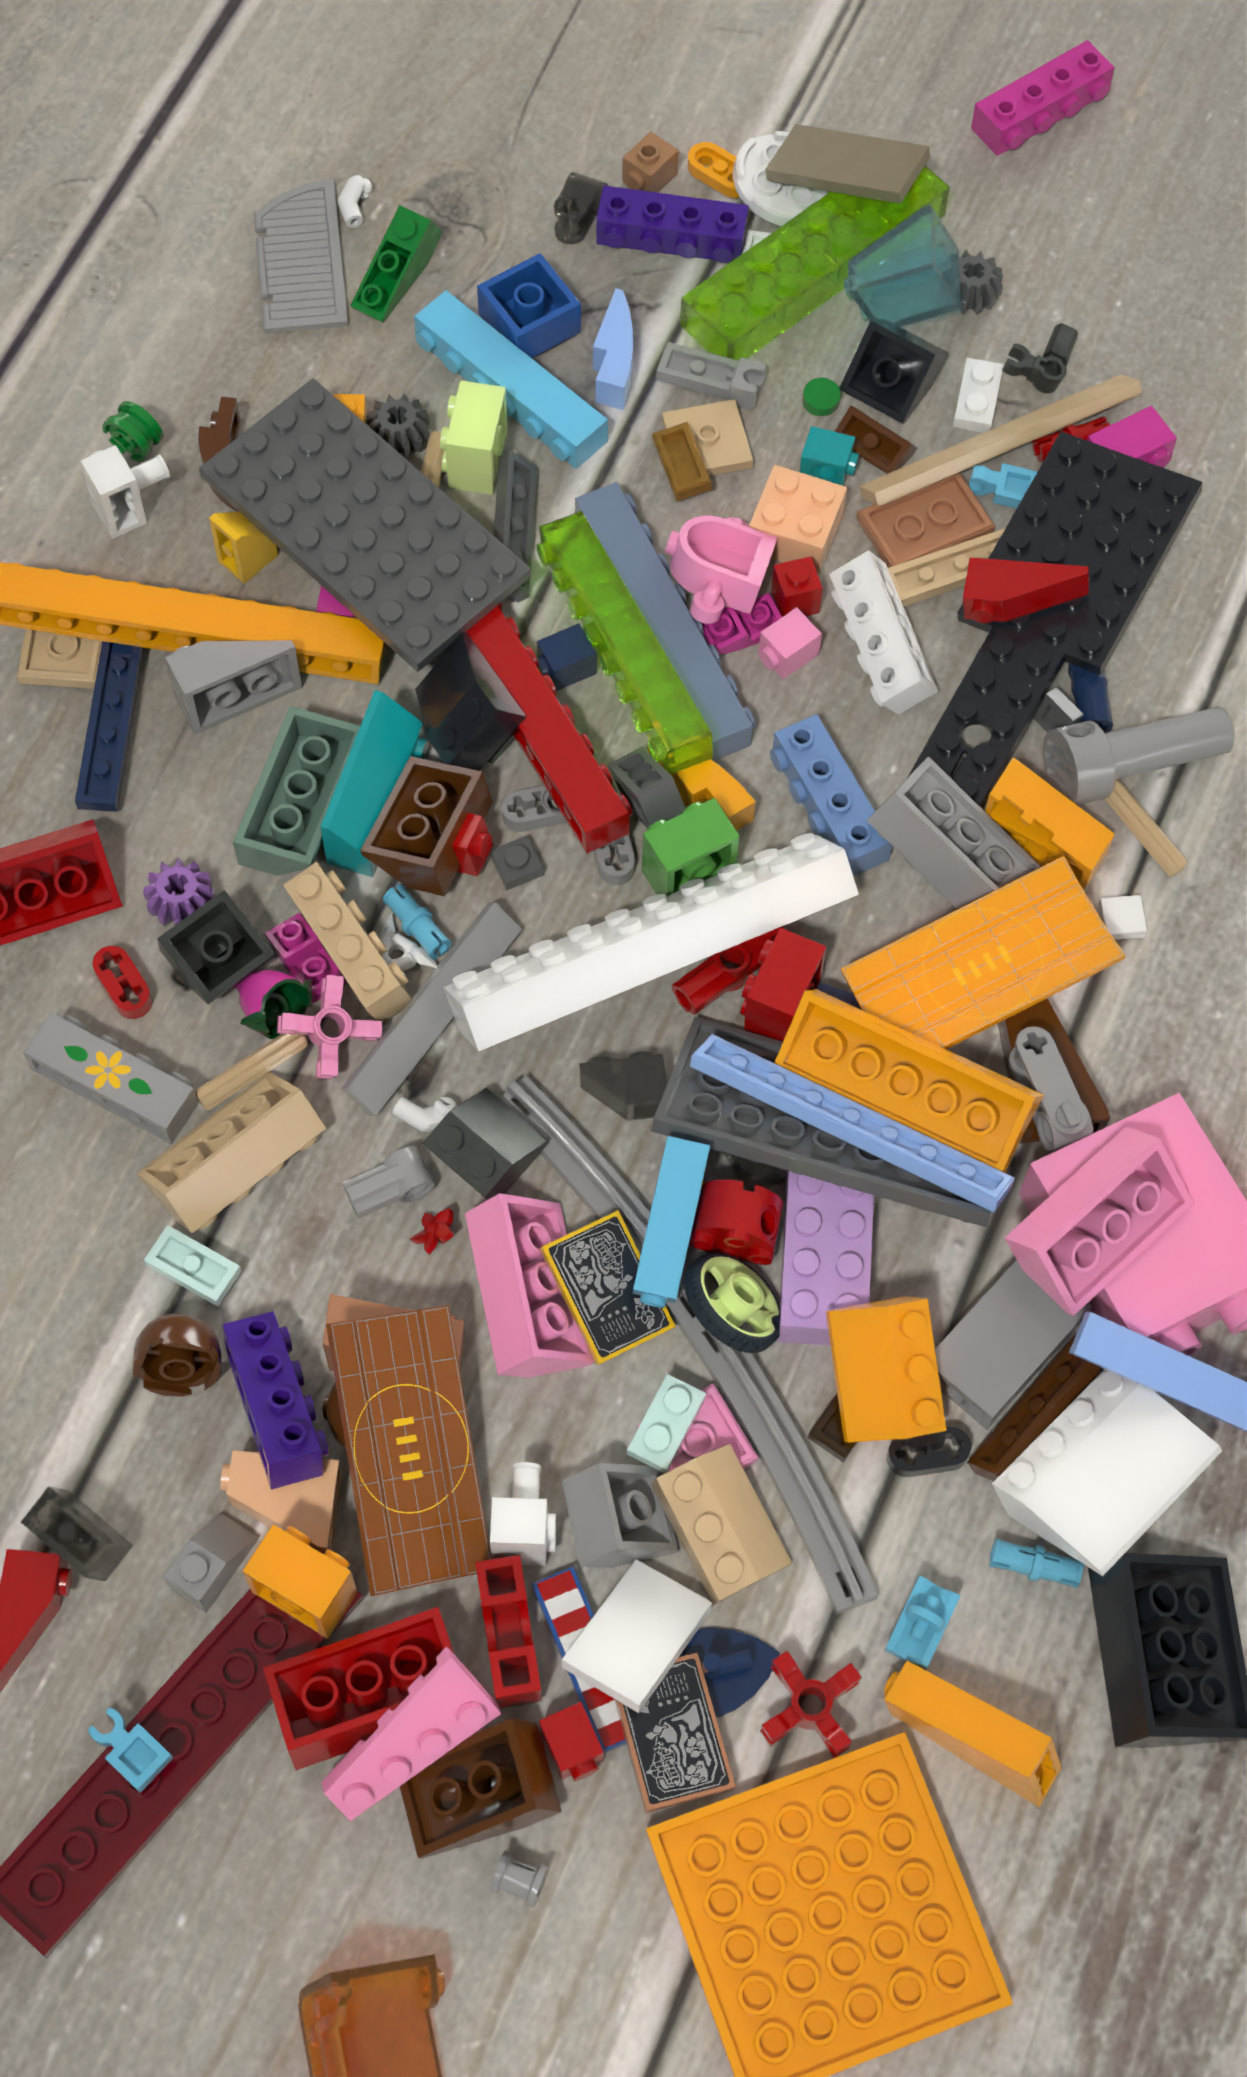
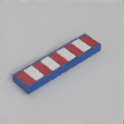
(567, 1616)

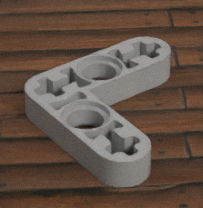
(549, 817)

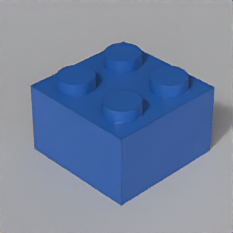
(530, 306)

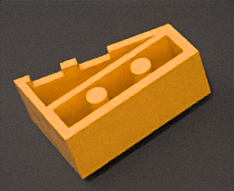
(1047, 822)

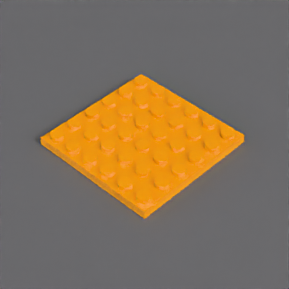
(828, 1916)

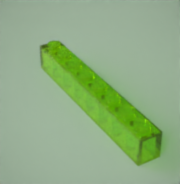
(625, 644)

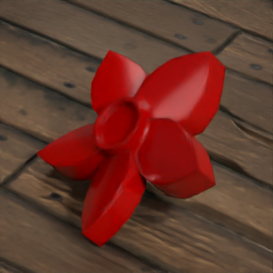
(435, 1229)

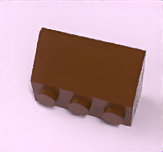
(421, 822)

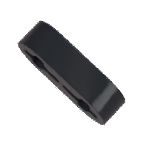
(929, 1462)

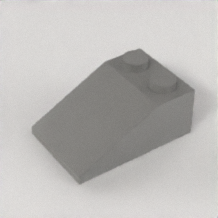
(230, 678)

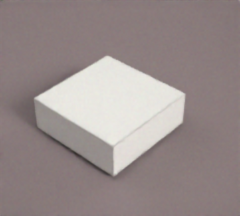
(1123, 916)

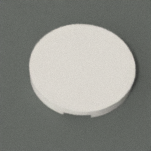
(769, 199)

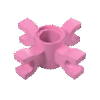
(310, 1025)

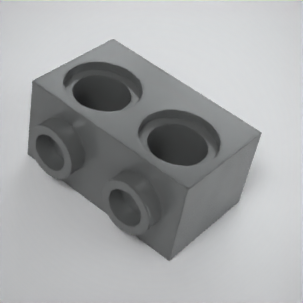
(646, 787)

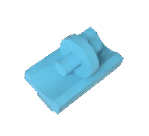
(922, 1623)

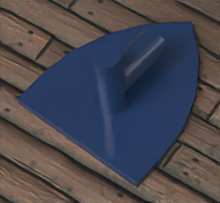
(732, 1665)

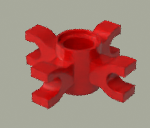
(792, 1717)

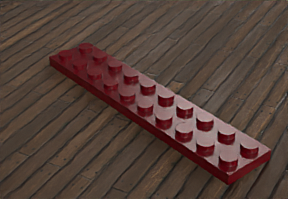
(103, 1818)

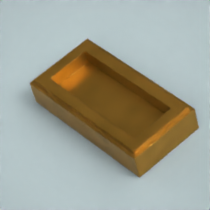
(681, 461)

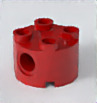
(737, 1221)

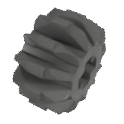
(979, 282)
(400, 424)

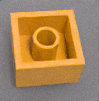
(301, 1579)

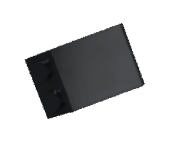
(466, 707)

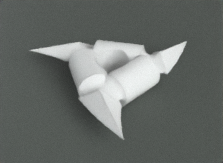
(412, 953)

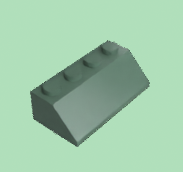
(293, 793)

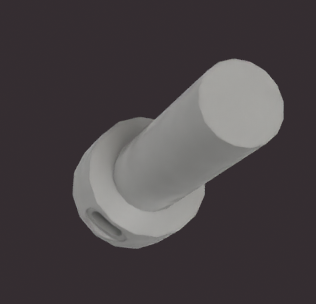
(1086, 761)

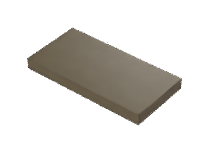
(848, 163)

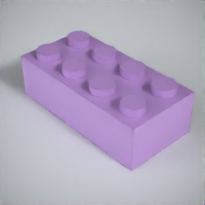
(822, 1256)

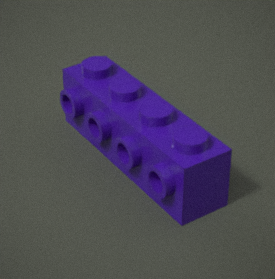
(671, 224)
(274, 1401)

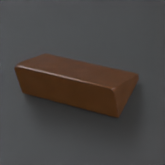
(875, 442)

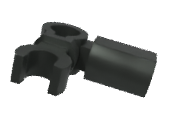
(1048, 370)

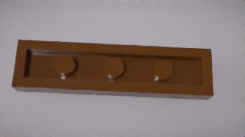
(1034, 1412)

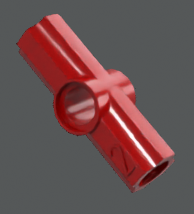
(713, 979)

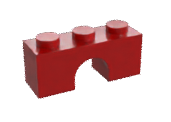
(508, 1631)

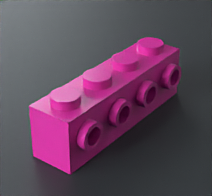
(1042, 98)

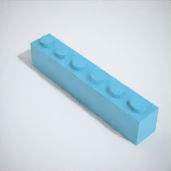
(533, 395)

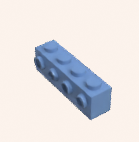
(828, 792)

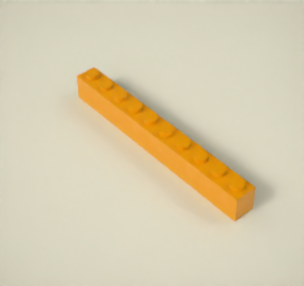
(177, 618)

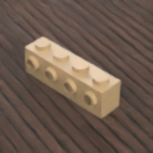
(347, 942)

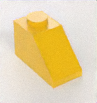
(240, 545)

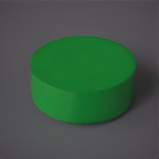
(821, 396)

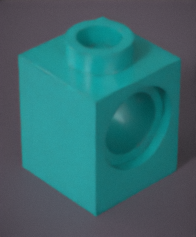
(829, 455)

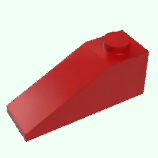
(1013, 589)
(29, 1601)

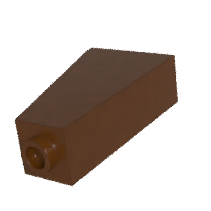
(1044, 1016)

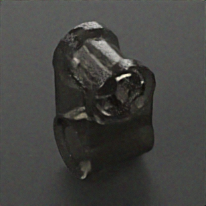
(577, 207)

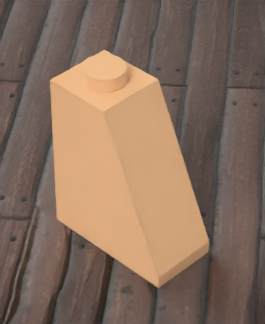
(303, 1505)

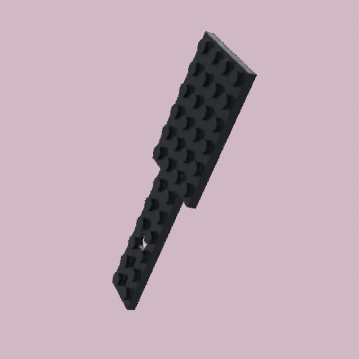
(1078, 511)

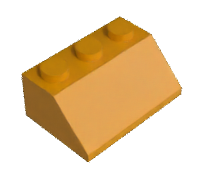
(886, 1370)

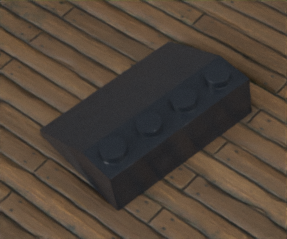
(1170, 1651)

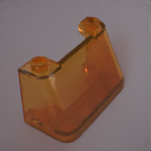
(373, 2020)

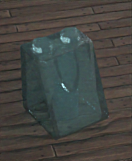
(907, 272)

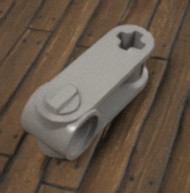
(1039, 1066)

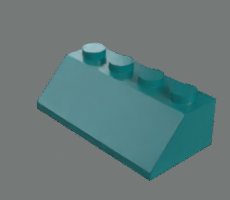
(369, 775)

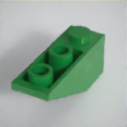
(396, 264)

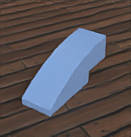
(614, 354)

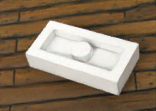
(978, 395)

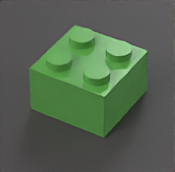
(688, 847)

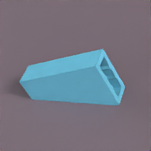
(670, 1221)

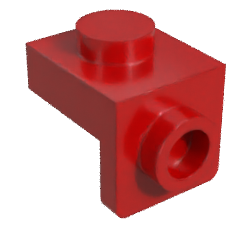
(472, 845)

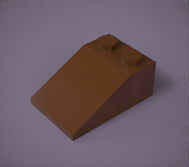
(481, 1789)

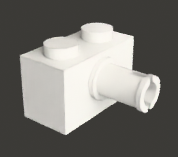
(117, 488)
(522, 1522)

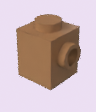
(650, 164)

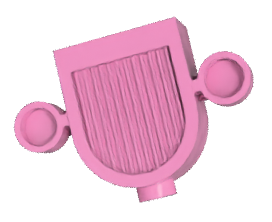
(719, 564)

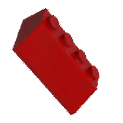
(54, 882)
(342, 1689)

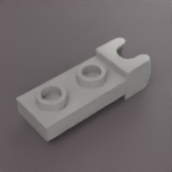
(712, 374)

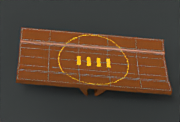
(408, 1448)

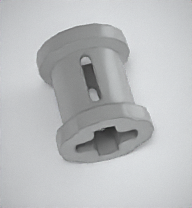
(519, 1878)

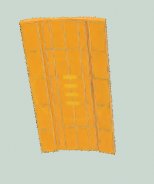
(987, 959)

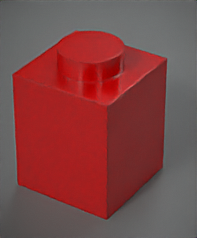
(798, 586)
(572, 1742)

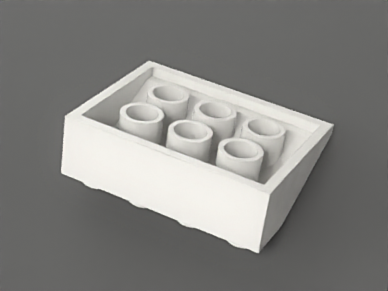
(1105, 1470)

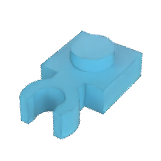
(134, 1754)

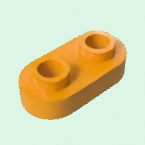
(719, 170)

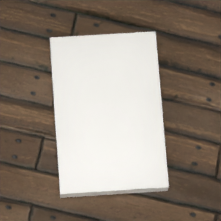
(637, 1635)

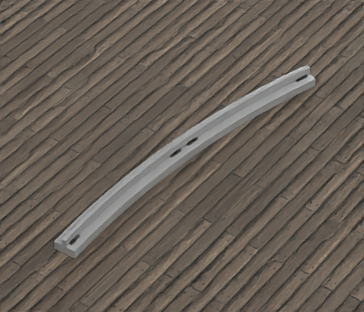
(733, 1371)

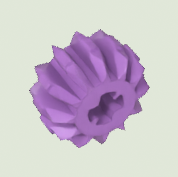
(164, 886)

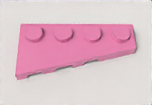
(424, 1727)

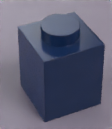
(566, 657)

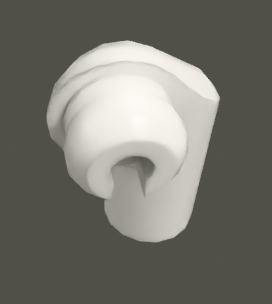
(355, 188)
(423, 1118)

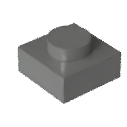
(1057, 711)
(516, 862)

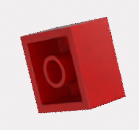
(786, 971)

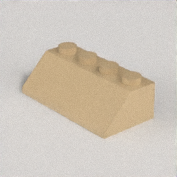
(232, 1151)

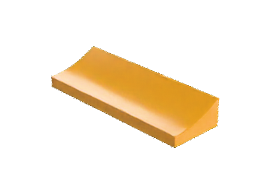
(908, 1079)

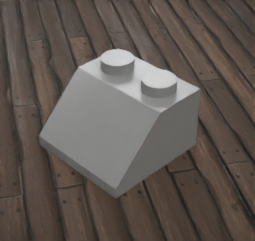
(617, 1515)

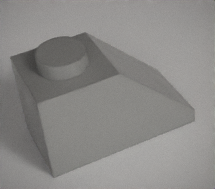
(209, 1561)

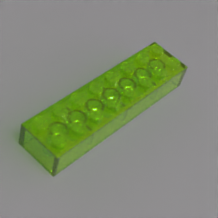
(795, 268)

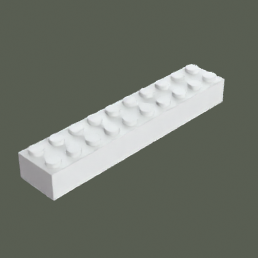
(649, 940)

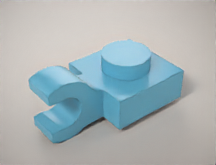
(1007, 485)

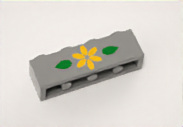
(112, 1077)

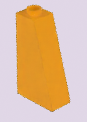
(974, 1731)

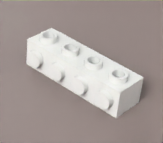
(882, 633)

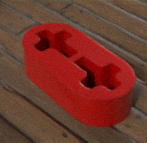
(114, 986)

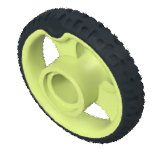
(738, 1299)

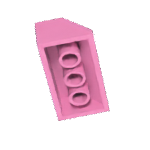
(1100, 1219)
(522, 1304)

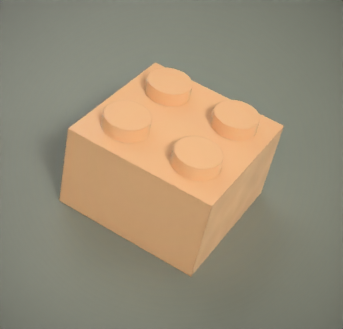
(800, 514)

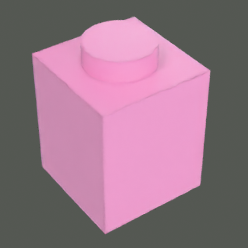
(789, 643)

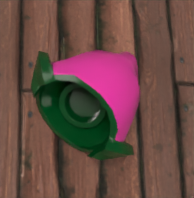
(268, 995)

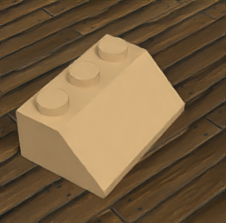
(721, 1523)

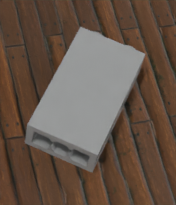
(1002, 1345)

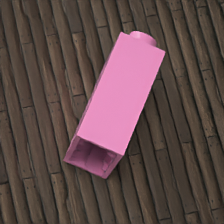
(1198, 1263)

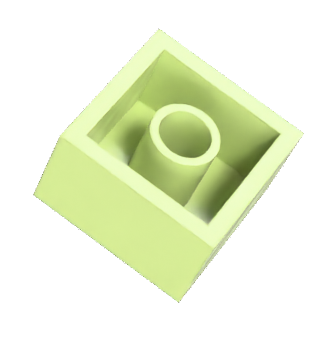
(474, 437)

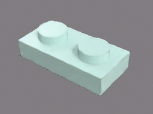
(192, 1265)
(666, 1423)

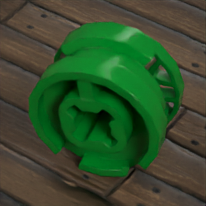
(133, 430)

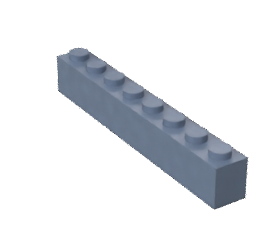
(665, 610)

